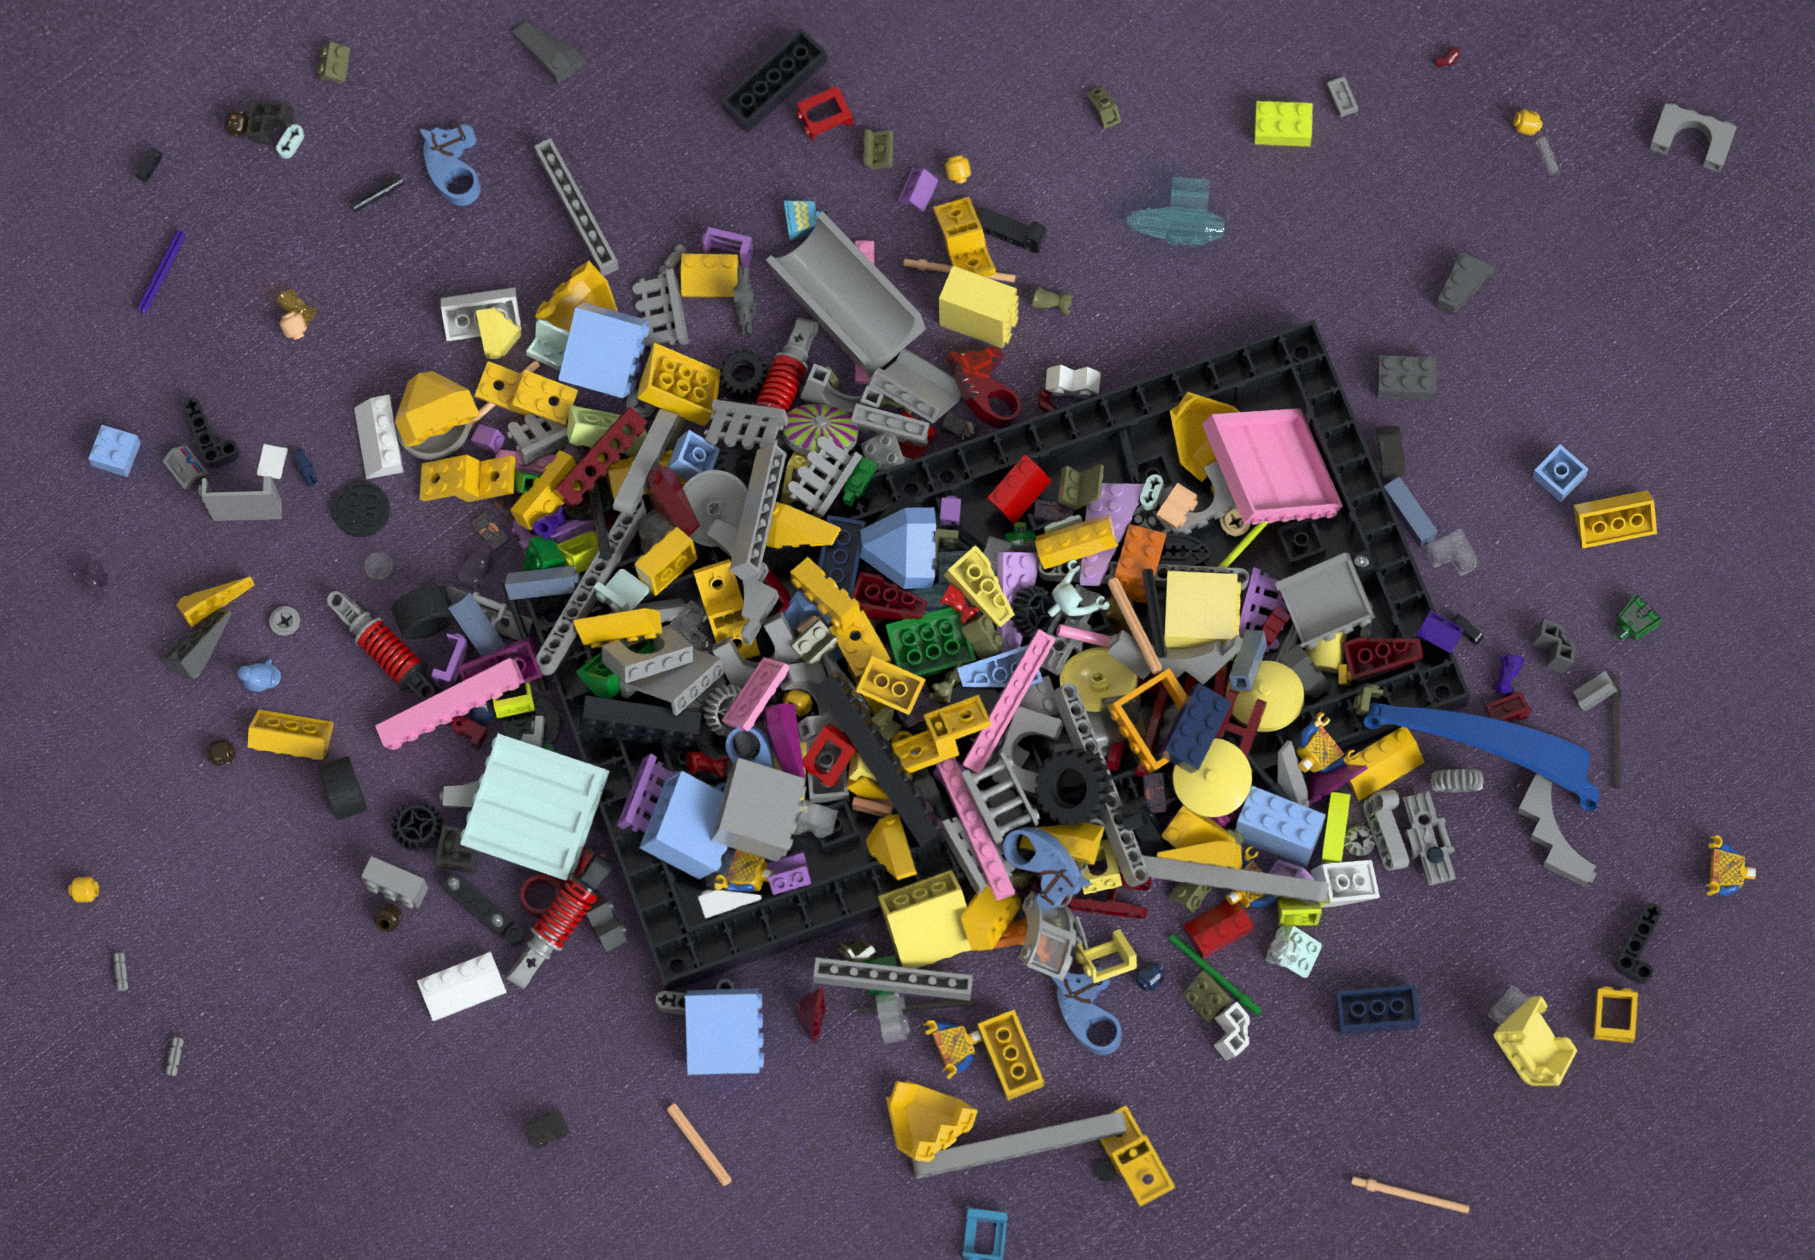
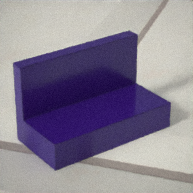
(1440, 631)

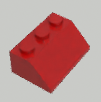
(1019, 489)
(1218, 928)

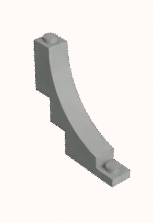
(758, 597)
(1199, 661)
(462, 795)
(1562, 857)

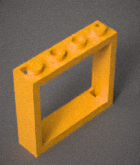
(1127, 728)

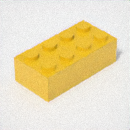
(1010, 1055)

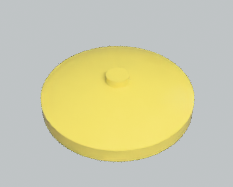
(1097, 677)
(1281, 691)
(1219, 783)

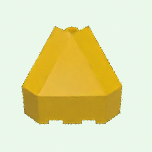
(584, 286)
(433, 408)
(1190, 437)
(926, 1119)

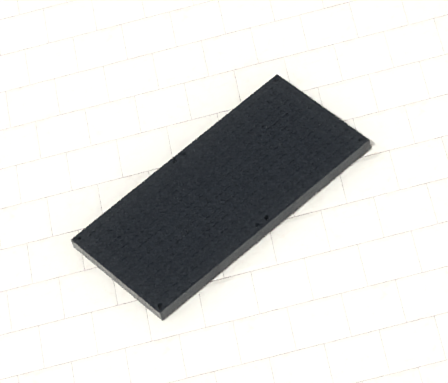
(1080, 436)

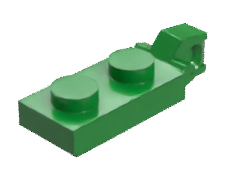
(859, 480)

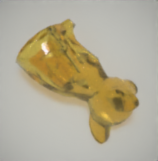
(291, 302)

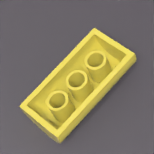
(1328, 654)

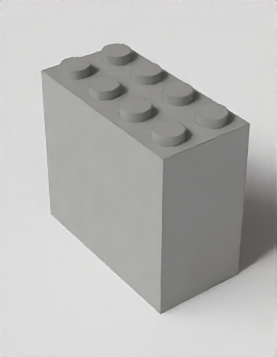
(759, 810)

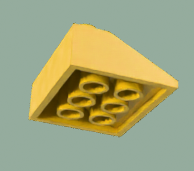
(679, 384)

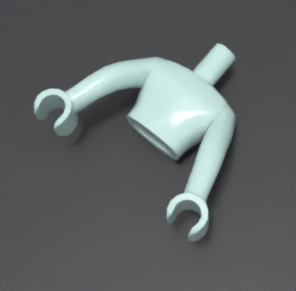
(1068, 598)

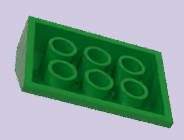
(930, 643)

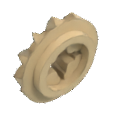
(1225, 520)

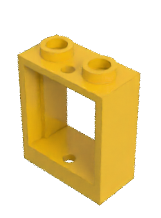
(1615, 1034)

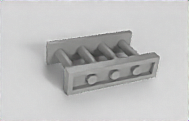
(980, 797)

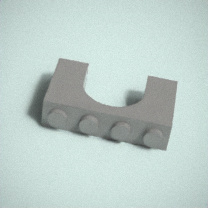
(1675, 119)
(819, 391)
(1222, 501)
(631, 666)
(740, 669)
(806, 678)
(1026, 723)

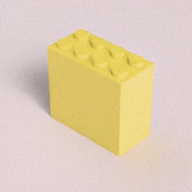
(978, 307)
(1201, 609)
(926, 920)

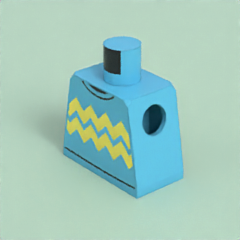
(801, 218)

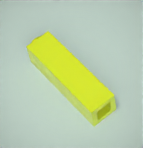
(1335, 828)

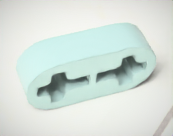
(293, 144)
(1155, 494)

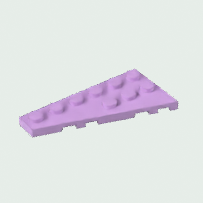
(1120, 503)
(1014, 572)

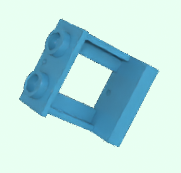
(986, 1216)

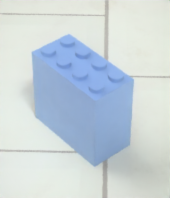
(604, 350)
(684, 826)
(1280, 826)
(724, 1031)

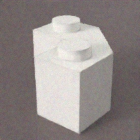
(1069, 382)
(1235, 1024)

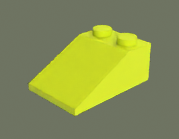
(1298, 912)

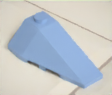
(994, 670)

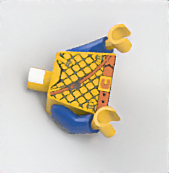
(1319, 750)
(1727, 869)
(745, 873)
(1249, 898)
(953, 1045)

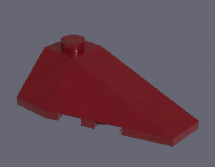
(670, 499)
(886, 600)
(1378, 656)
(812, 1012)

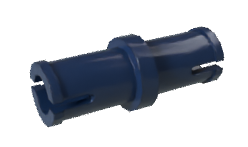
(305, 467)

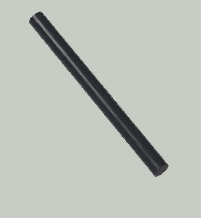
(599, 519)

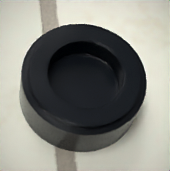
(515, 934)
(1105, 1171)

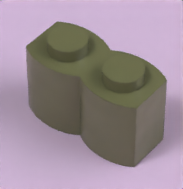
(983, 636)

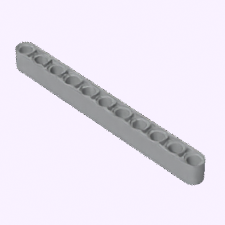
(1057, 575)
(587, 592)
(1115, 810)
(1236, 879)
(1021, 1144)

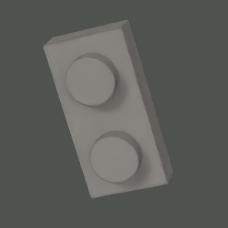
(1342, 96)

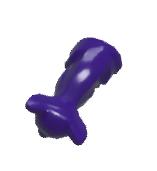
(548, 523)
(1510, 668)

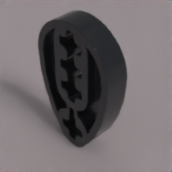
(1190, 544)

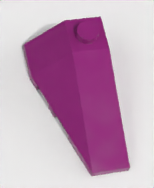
(521, 651)
(783, 735)
(1324, 783)

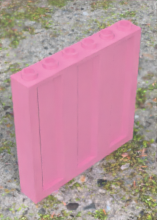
(1272, 465)

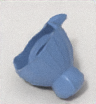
(259, 676)

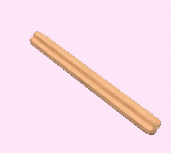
(1135, 626)

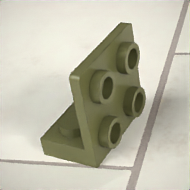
(1080, 488)
(946, 540)

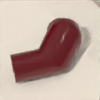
(1449, 59)
(1044, 401)

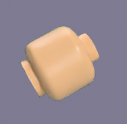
(293, 325)

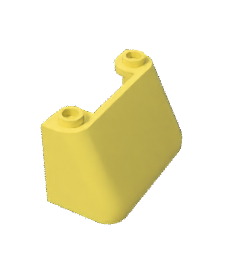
(1532, 1046)

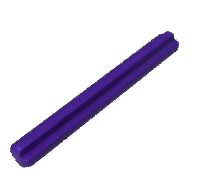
(161, 272)

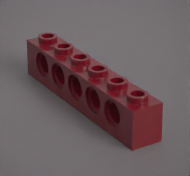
(628, 418)

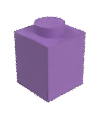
(488, 439)
(950, 511)

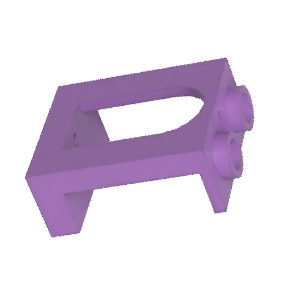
(745, 250)
(450, 678)
(789, 870)

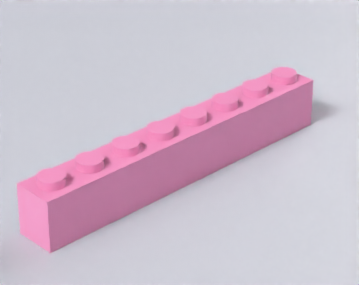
(449, 704)

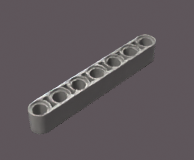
(646, 461)

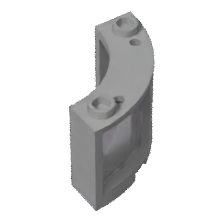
(1048, 938)

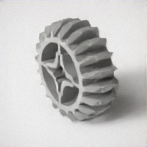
(720, 702)
(1457, 780)

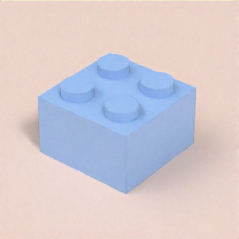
(114, 450)
(692, 455)
(1560, 473)

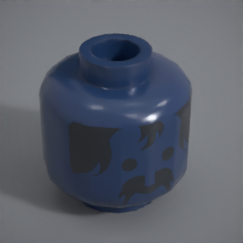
(484, 713)
(1150, 976)

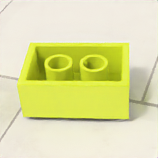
(1283, 123)

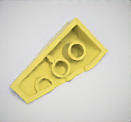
(497, 332)
(980, 586)

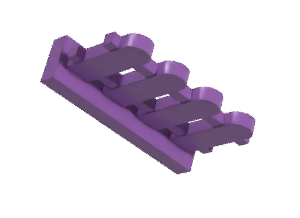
(565, 532)
(1259, 601)
(643, 785)

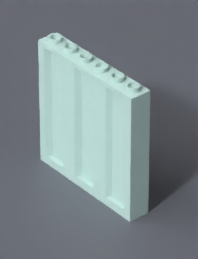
(534, 807)

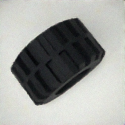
(739, 361)

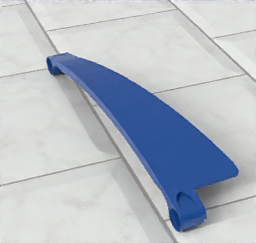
(1538, 751)

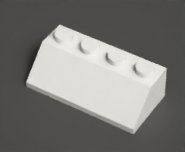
(460, 311)
(378, 437)
(461, 986)

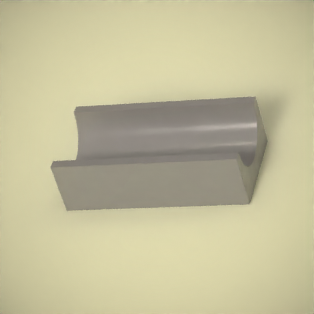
(848, 296)

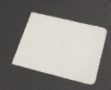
(272, 461)

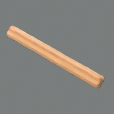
(699, 1144)

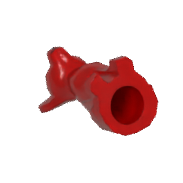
(956, 600)
(703, 763)

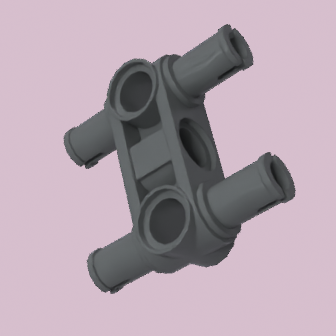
(744, 301)

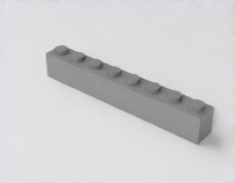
(576, 207)
(758, 511)
(893, 979)

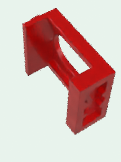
(812, 128)
(841, 740)

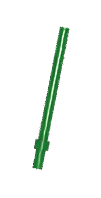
(1244, 999)

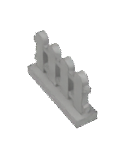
(667, 318)
(745, 414)
(882, 421)
(542, 443)
(831, 471)
(970, 864)

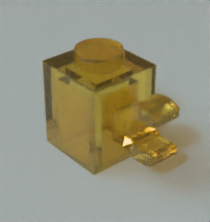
(1114, 610)

